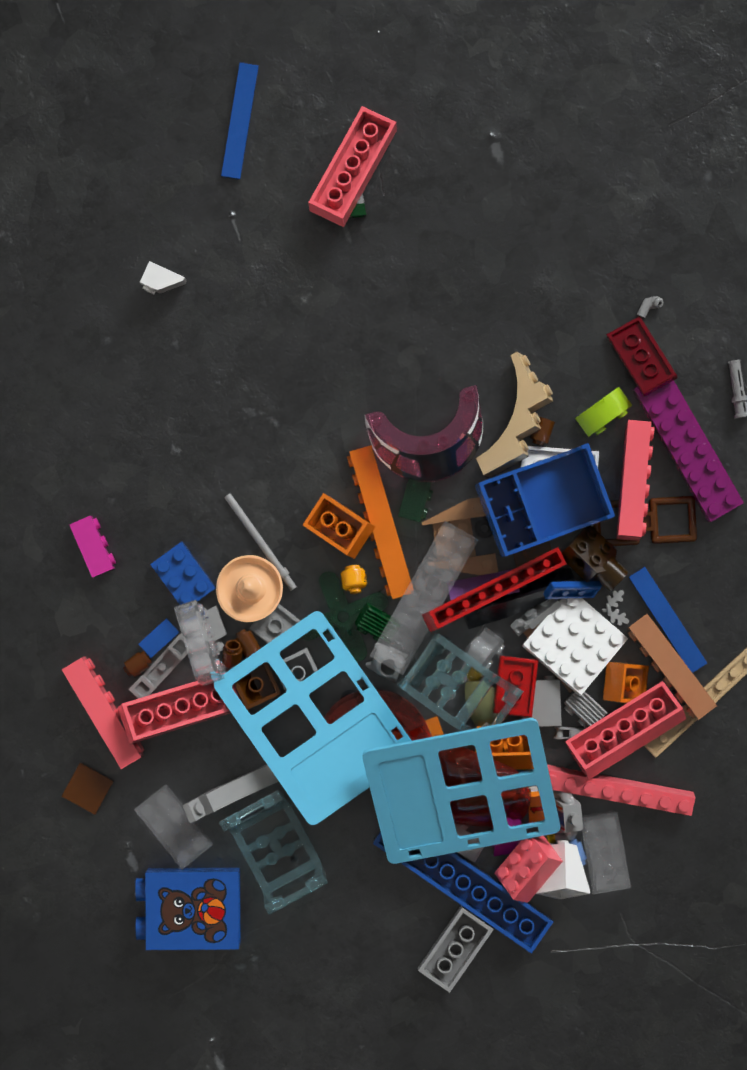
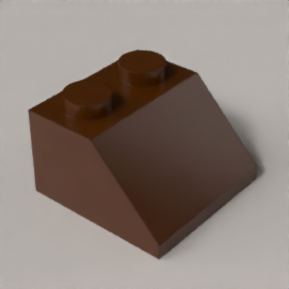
(257, 687)

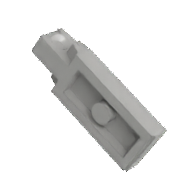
(535, 616)

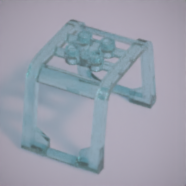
(415, 677)
(273, 803)

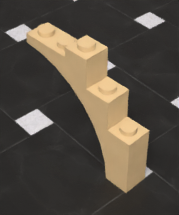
(524, 421)

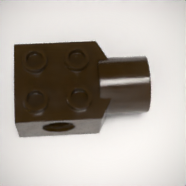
(594, 558)

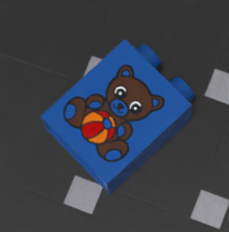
(189, 908)

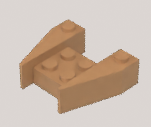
(460, 517)

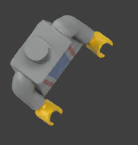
(569, 816)

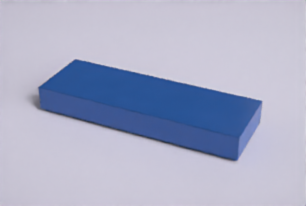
(572, 589)

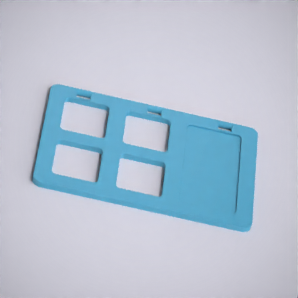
(330, 765)
(415, 801)

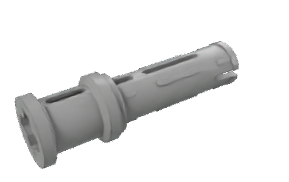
(739, 398)

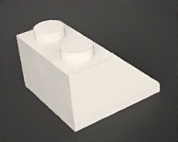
(160, 279)

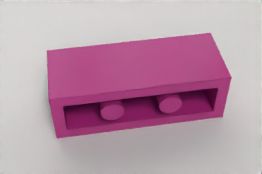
(93, 546)

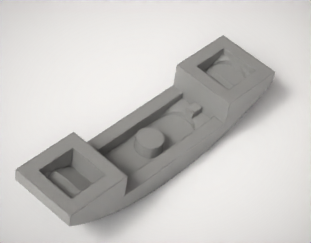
(160, 668)

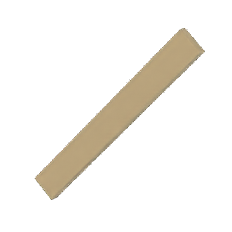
(716, 689)

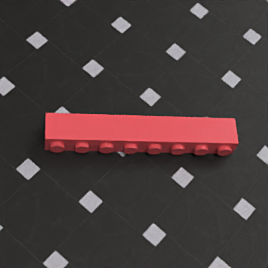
(622, 790)

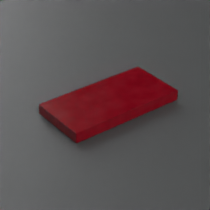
(642, 356)

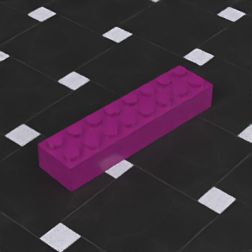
(690, 450)

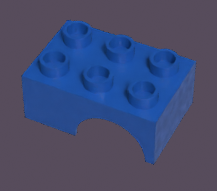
(544, 500)

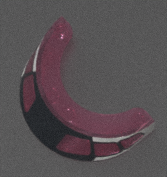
(434, 455)

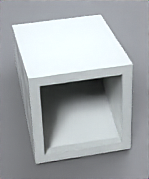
(569, 878)

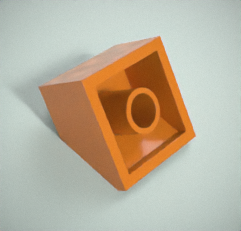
(624, 681)

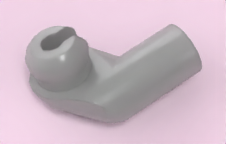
(648, 304)

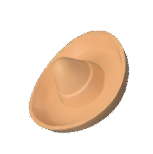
(249, 588)

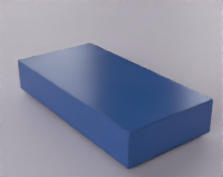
(158, 638)

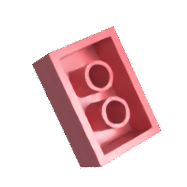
(528, 868)

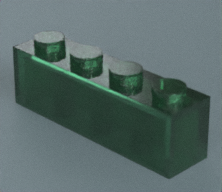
(415, 500)

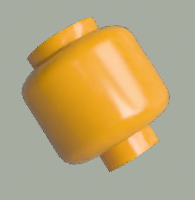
(353, 579)

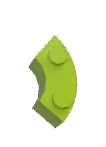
(604, 411)

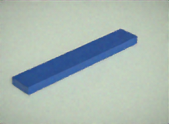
(240, 121)
(667, 619)

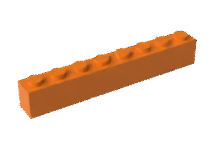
(380, 516)

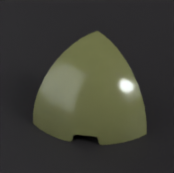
(484, 711)

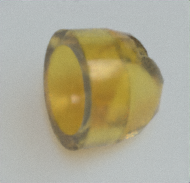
(474, 675)

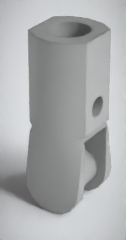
(572, 732)

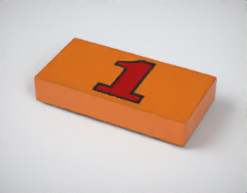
(535, 810)

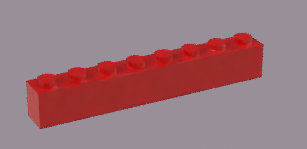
(493, 589)

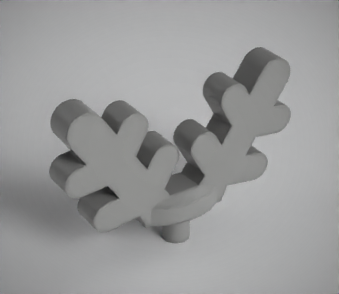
(611, 602)

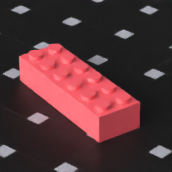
(352, 166)
(633, 480)
(102, 710)
(171, 710)
(625, 730)

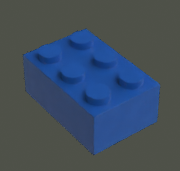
(183, 575)

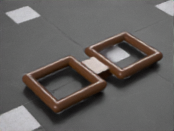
(652, 522)

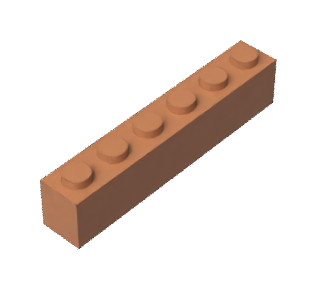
(672, 667)

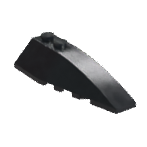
(514, 603)

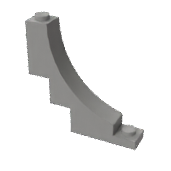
(229, 793)

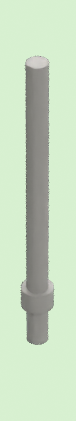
(261, 543)

